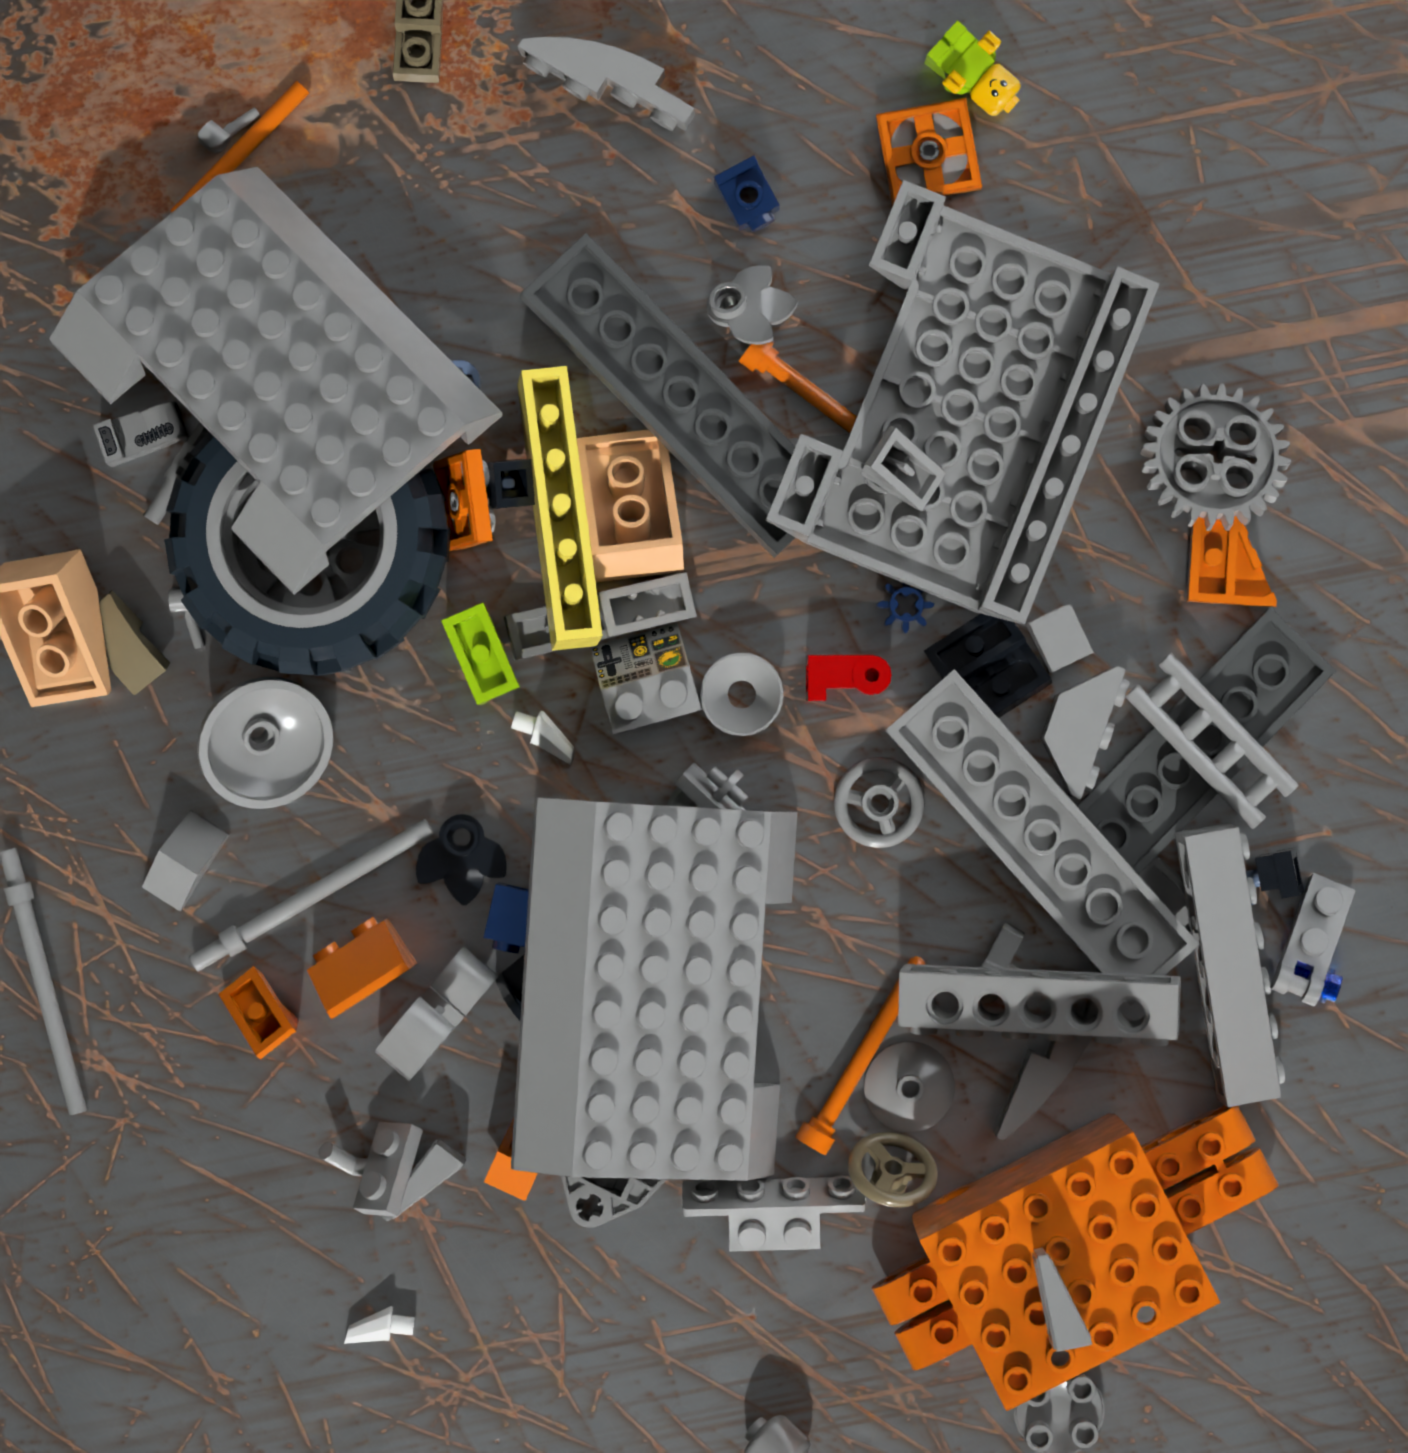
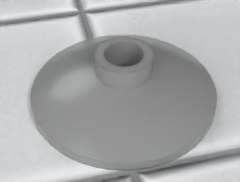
(903, 1063)

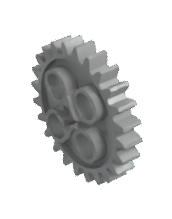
(1216, 418)

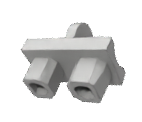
(708, 790)

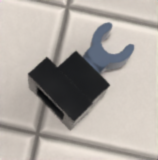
(510, 483)
(1278, 871)

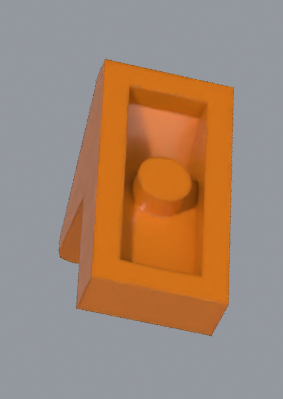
(258, 1012)

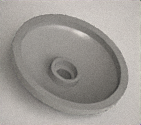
(279, 762)

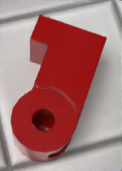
(860, 672)

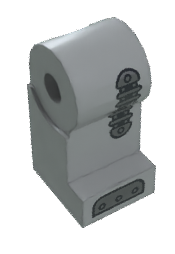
(140, 433)

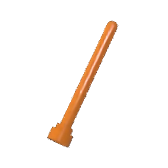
(765, 358)
(819, 1130)

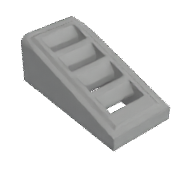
(431, 1170)
(1062, 1319)

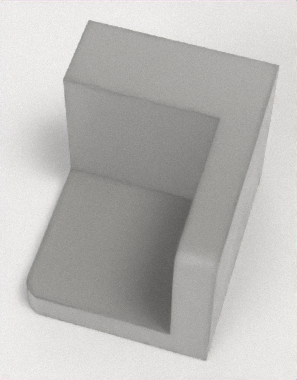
(1059, 638)

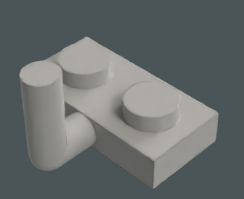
(384, 1171)

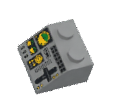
(645, 679)

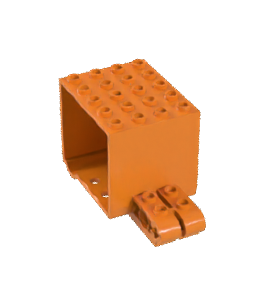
(1102, 1220)

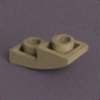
(418, 40)
(127, 649)

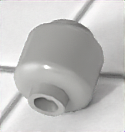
(776, 1436)

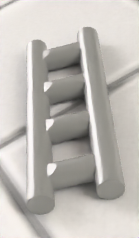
(1212, 711)

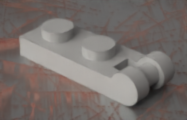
(1313, 938)

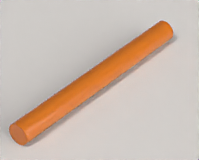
(252, 138)

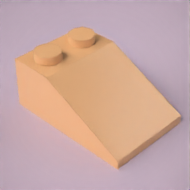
(630, 506)
(53, 628)

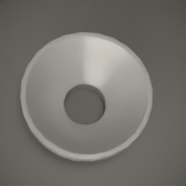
(741, 668)

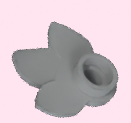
(755, 305)

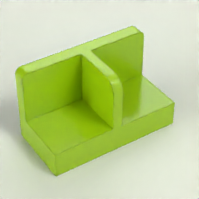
(480, 653)

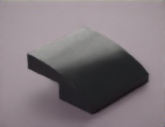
(992, 661)

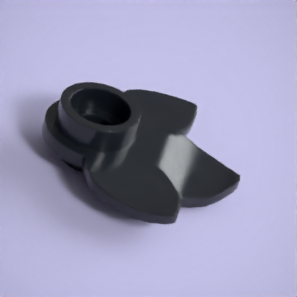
(460, 865)

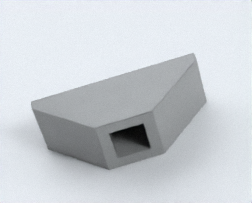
(1080, 726)

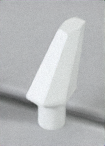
(544, 734)
(379, 1327)

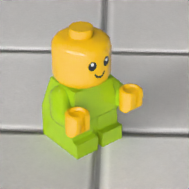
(970, 68)

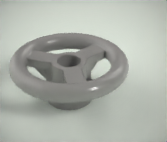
(890, 835)

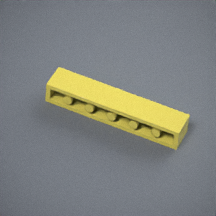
(559, 508)

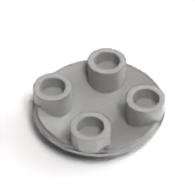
(1062, 1417)

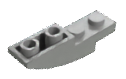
(593, 66)

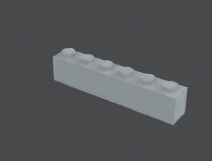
(1229, 964)

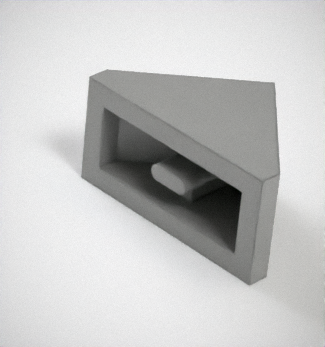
(903, 469)
(184, 860)

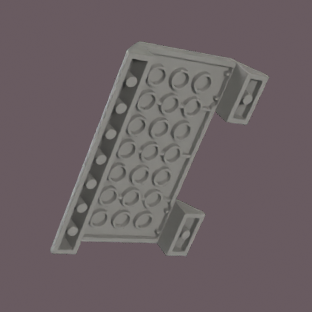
(279, 360)
(1000, 381)
(647, 991)

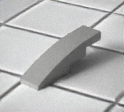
(620, 609)
(1040, 1077)

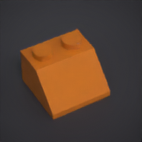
(360, 967)

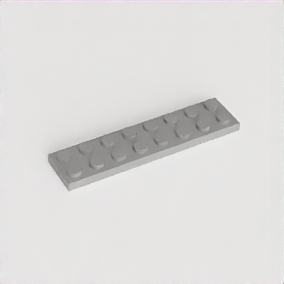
(1039, 833)

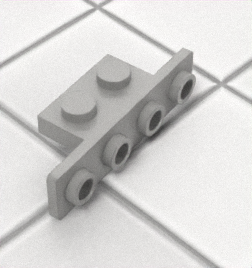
(772, 1211)

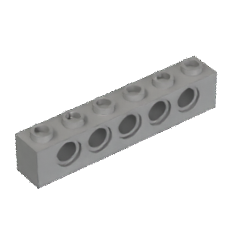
(1108, 991)

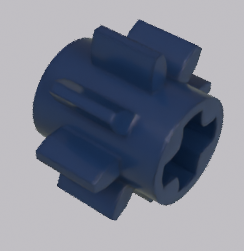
(905, 618)

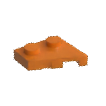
(1225, 567)

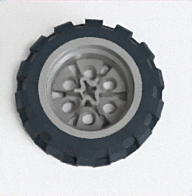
(304, 634)

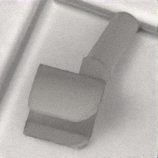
(217, 139)
(175, 605)

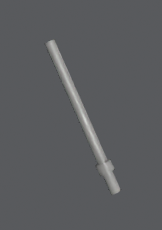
(19, 894)
(235, 939)

